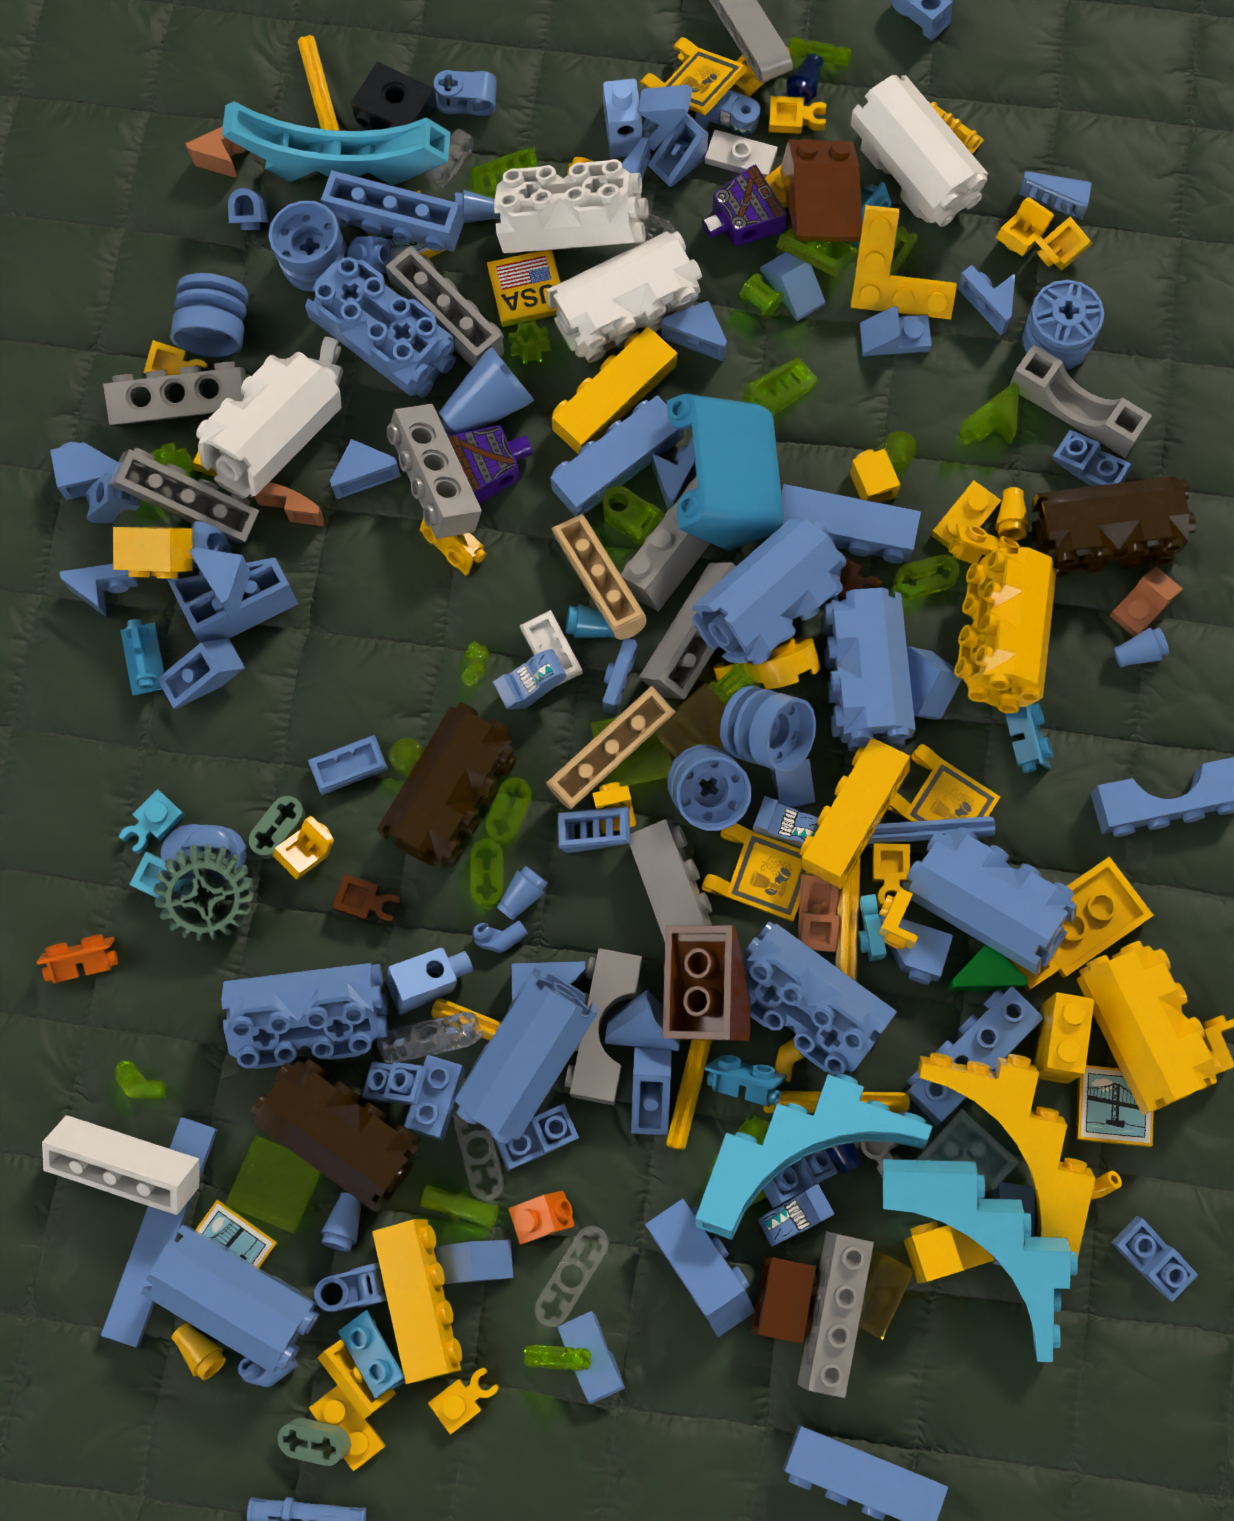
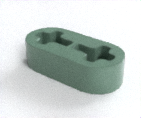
(270, 822)
(314, 1449)

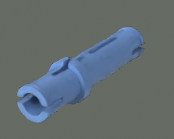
(297, 1511)

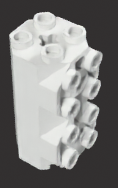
(919, 150)
(585, 209)
(625, 294)
(276, 419)

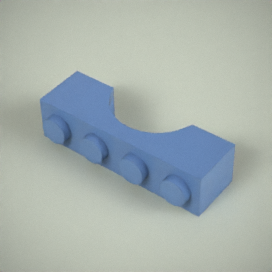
(1125, 805)

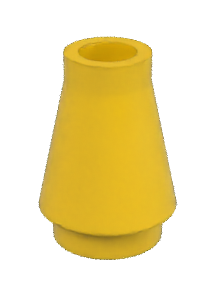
(1013, 516)
(198, 1351)

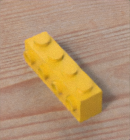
(614, 390)
(855, 812)
(417, 1300)

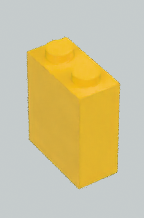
(1063, 1037)

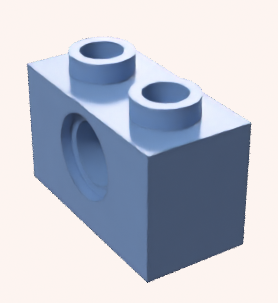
(437, 1096)

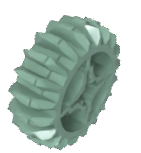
(189, 897)

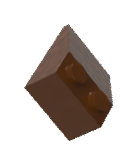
(823, 190)
(705, 985)

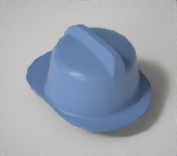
(201, 835)

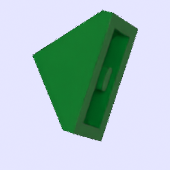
(986, 973)

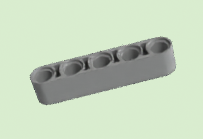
(754, 37)

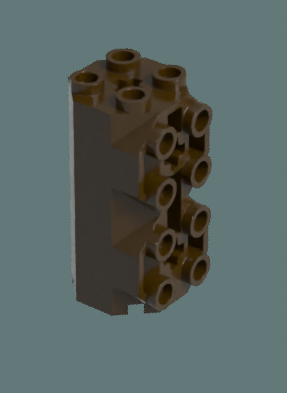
(1113, 522)
(448, 787)
(336, 1132)

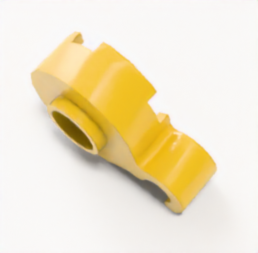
(782, 667)

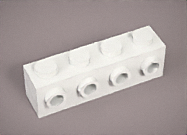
(121, 1164)

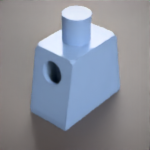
(620, 110)
(413, 987)

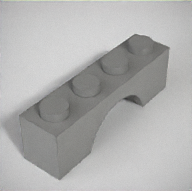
(1107, 421)
(613, 980)

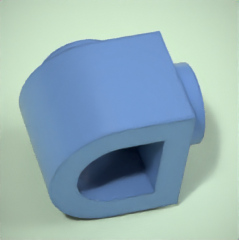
(248, 209)
(372, 250)

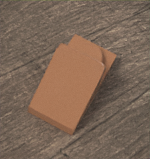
(214, 152)
(1146, 601)

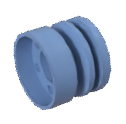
(306, 242)
(209, 315)
(1064, 321)
(768, 728)
(713, 806)

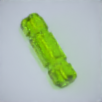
(827, 51)
(557, 1357)

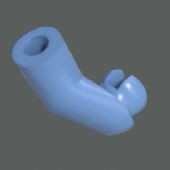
(498, 940)
(260, 1376)

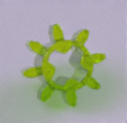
(521, 345)
(170, 455)

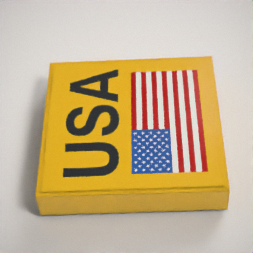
(522, 286)

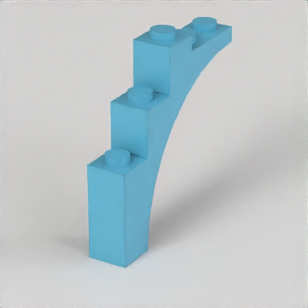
(299, 150)
(839, 1119)
(950, 1195)

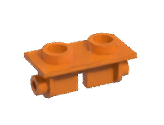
(63, 960)

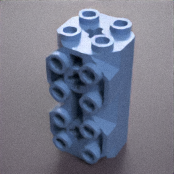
(380, 326)
(768, 589)
(868, 668)
(990, 900)
(823, 1006)
(322, 1010)
(525, 1056)
(231, 1299)

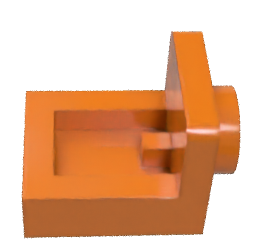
(541, 1216)

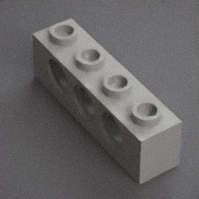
(124, 409)
(434, 471)
(835, 1314)

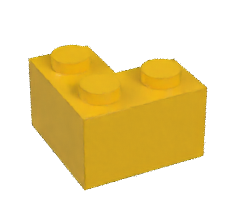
(152, 549)
(942, 1251)

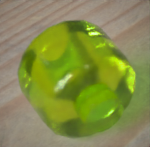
(900, 448)
(404, 755)

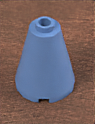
(484, 396)

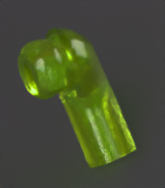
(478, 668)
(134, 1083)

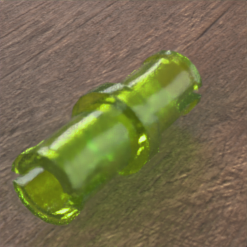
(459, 1206)

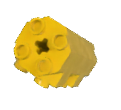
(1009, 639)
(1145, 1026)

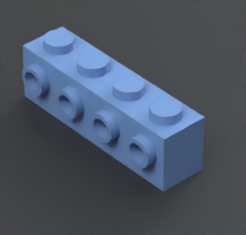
(393, 211)
(615, 457)
(856, 523)
(983, 1040)
(862, 1478)

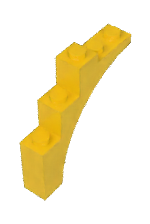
(1007, 1094)

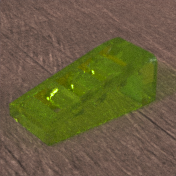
(518, 159)
(759, 392)

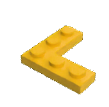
(878, 289)

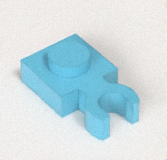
(155, 817)
(146, 875)
(869, 938)

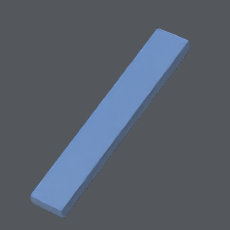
(130, 1308)

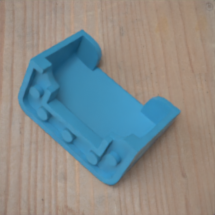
(735, 471)

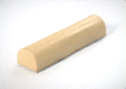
(600, 577)
(610, 748)

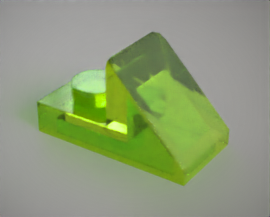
(997, 414)

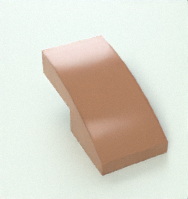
(296, 506)
(817, 913)

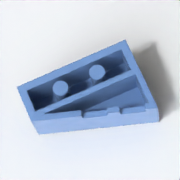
(263, 598)
(702, 1267)

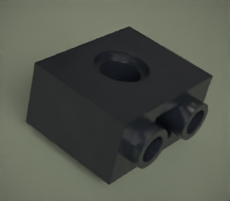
(385, 85)

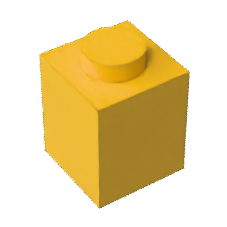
(874, 476)

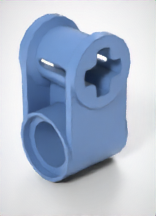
(468, 92)
(355, 1288)

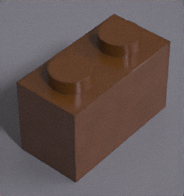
(784, 1300)

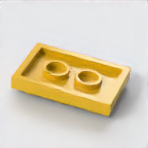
(1104, 914)

